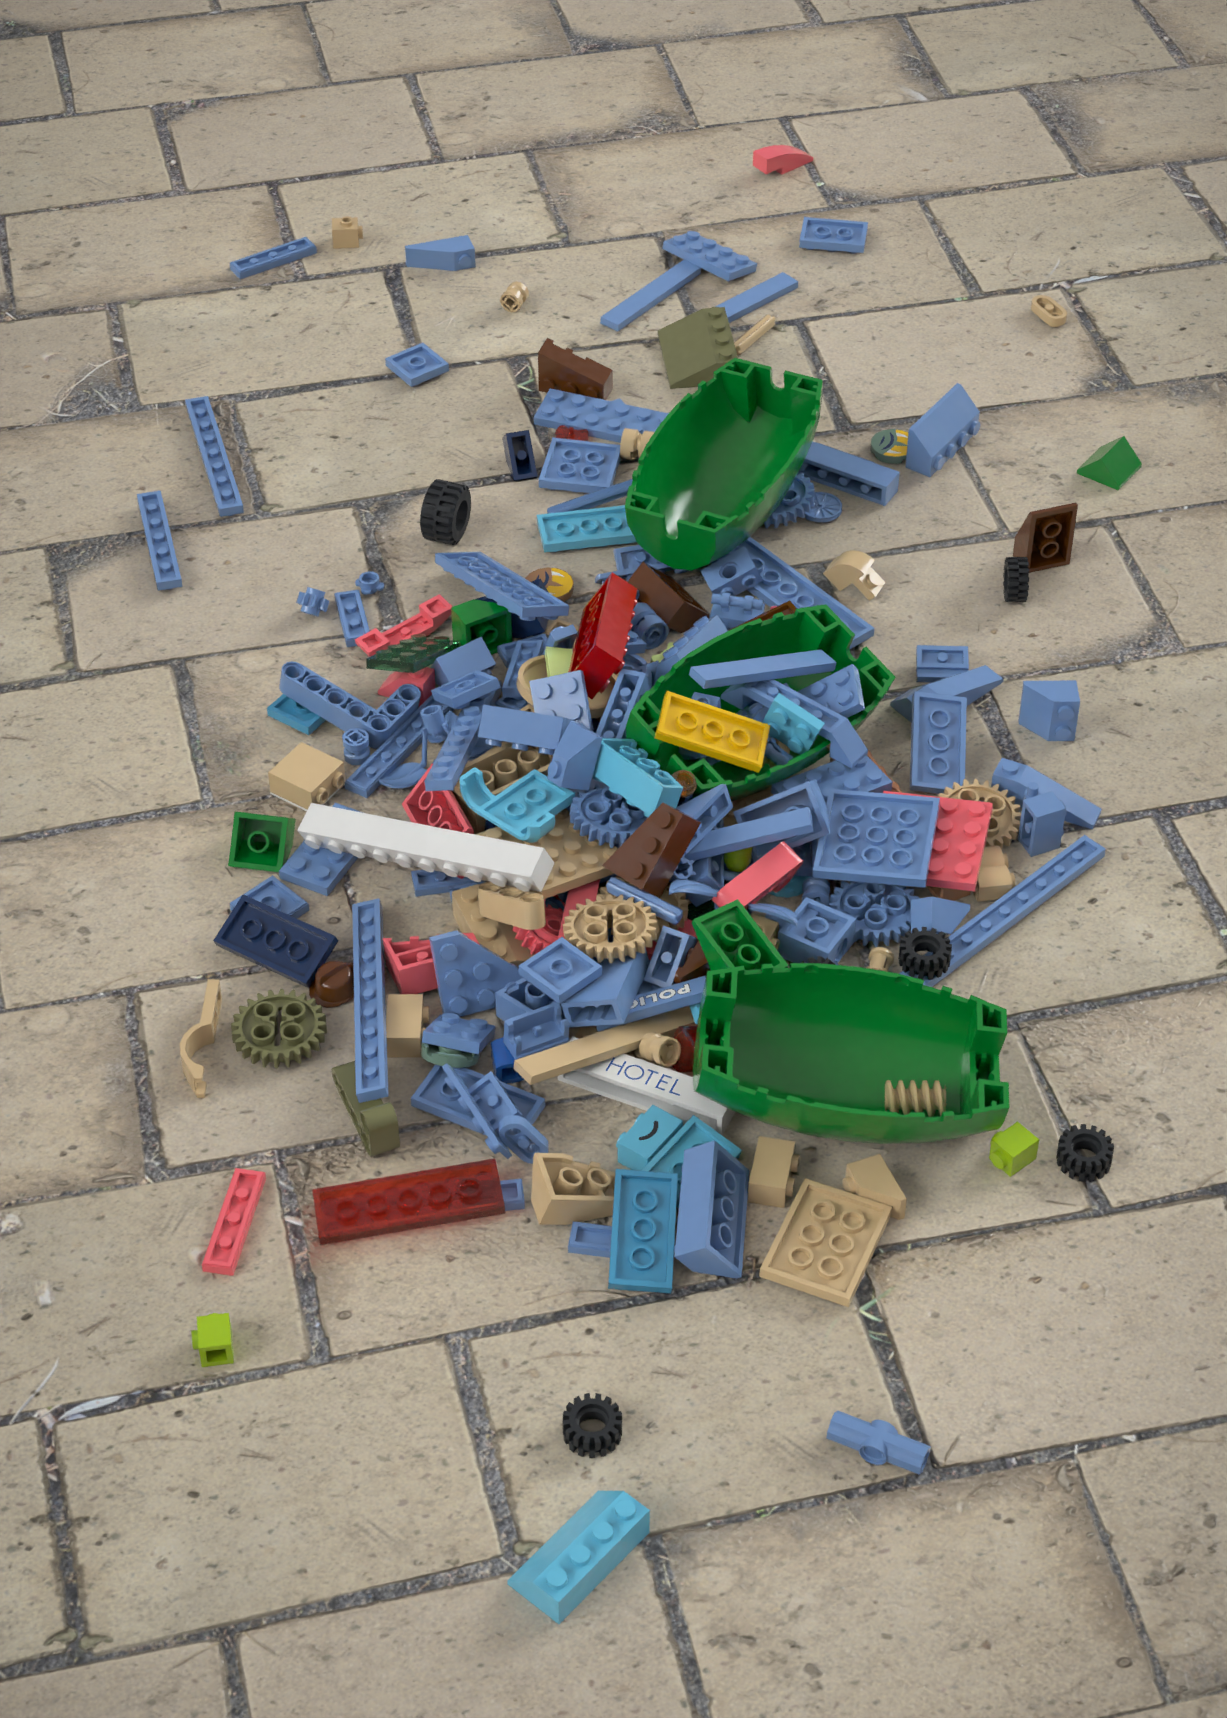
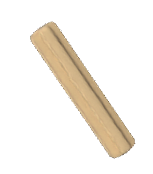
(754, 333)

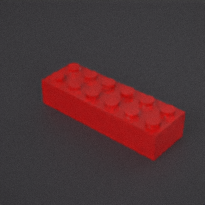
(604, 634)

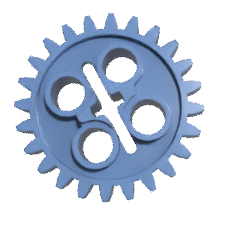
(795, 503)
(604, 816)
(879, 909)

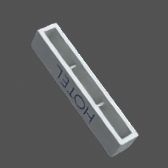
(648, 1084)

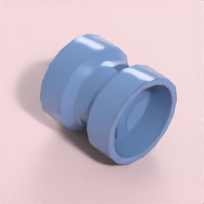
(356, 746)

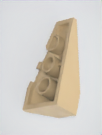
(570, 1190)

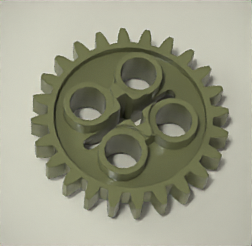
(300, 1028)

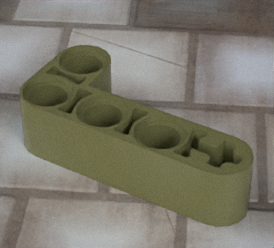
(372, 1119)

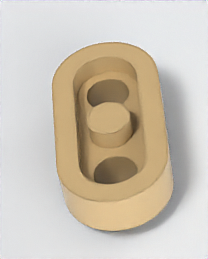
(1049, 310)

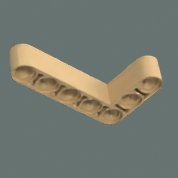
(511, 906)

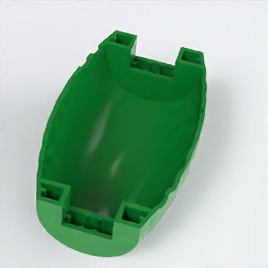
(822, 1039)

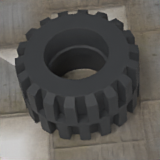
(445, 512)

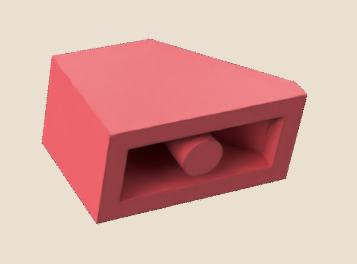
(423, 679)

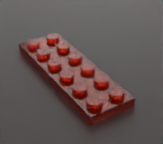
(408, 1201)

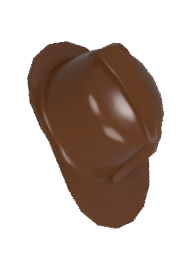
(333, 984)

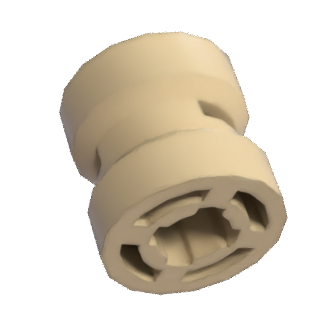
(514, 296)
(660, 1049)

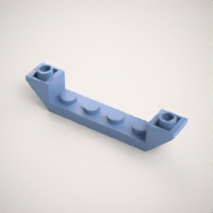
(845, 742)

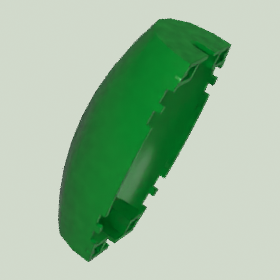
(721, 463)
(783, 634)

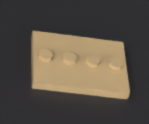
(826, 1242)

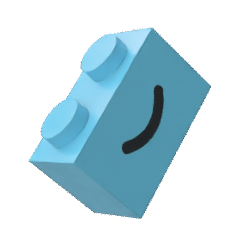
(646, 1137)

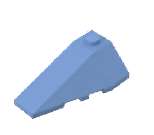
(968, 684)
(1017, 776)

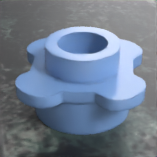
(369, 583)

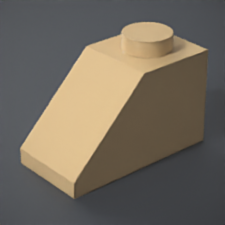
(874, 1181)

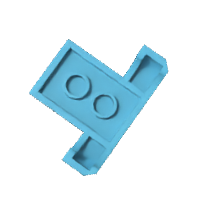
(522, 809)

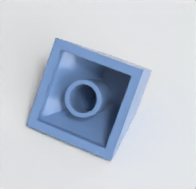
(575, 758)

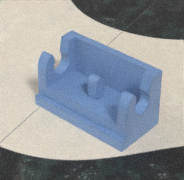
(536, 1031)

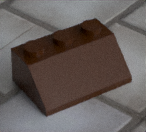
(667, 598)

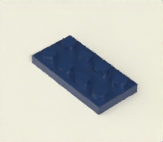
(275, 940)

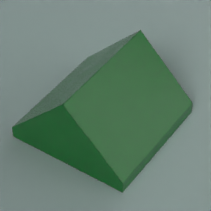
(1111, 464)

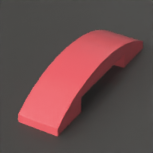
(431, 616)

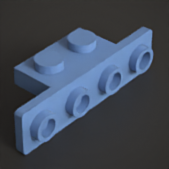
(628, 561)
(488, 1104)

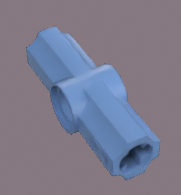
(878, 1442)

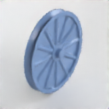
(826, 508)

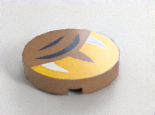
(556, 581)

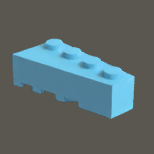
(635, 776)

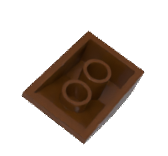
(1047, 537)

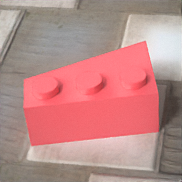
(412, 964)

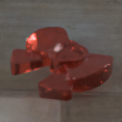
(572, 434)

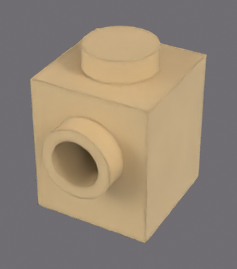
(346, 232)

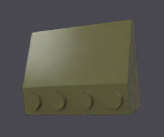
(696, 347)

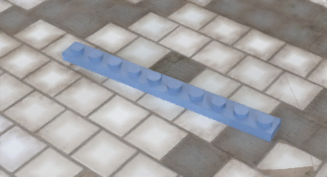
(458, 745)
(1019, 903)
(369, 1001)

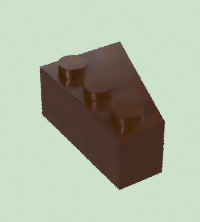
(570, 373)
(654, 849)

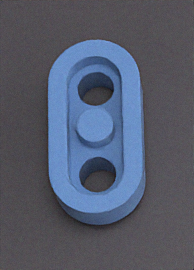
(522, 1138)

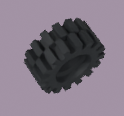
(1016, 579)
(925, 941)
(1081, 1165)
(592, 1409)

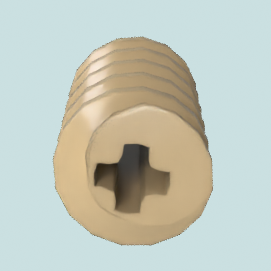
(915, 1098)

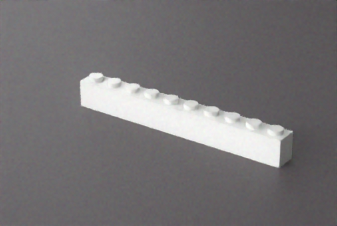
(426, 847)

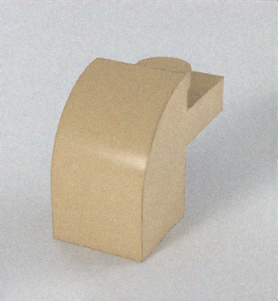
(855, 568)

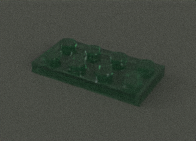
(411, 654)

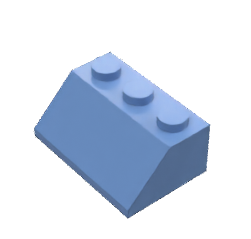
(521, 729)
(798, 797)

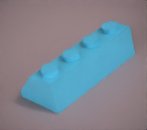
(582, 1553)

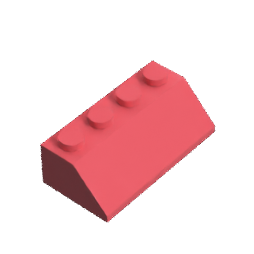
(436, 809)

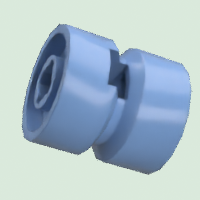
(649, 626)

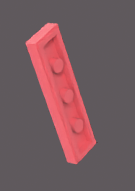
(234, 1222)

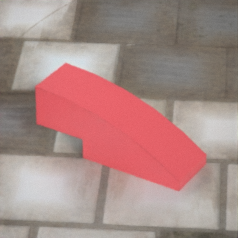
(780, 158)

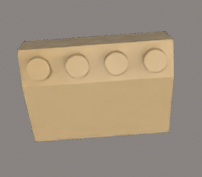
(488, 932)

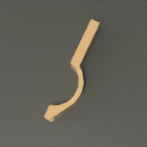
(200, 1036)

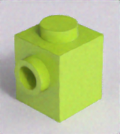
(1013, 1149)
(213, 1339)

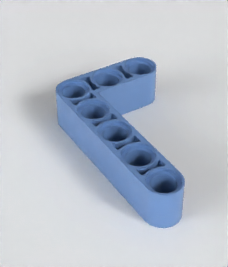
(345, 709)

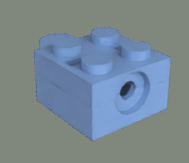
(818, 933)

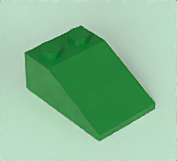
(734, 939)

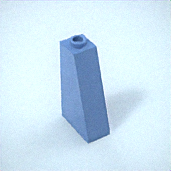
(610, 995)

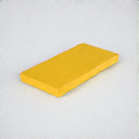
(712, 731)

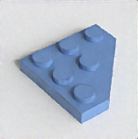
(469, 973)

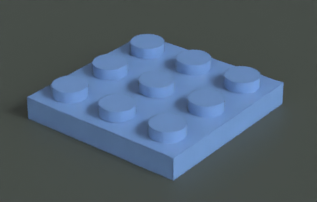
(579, 465)

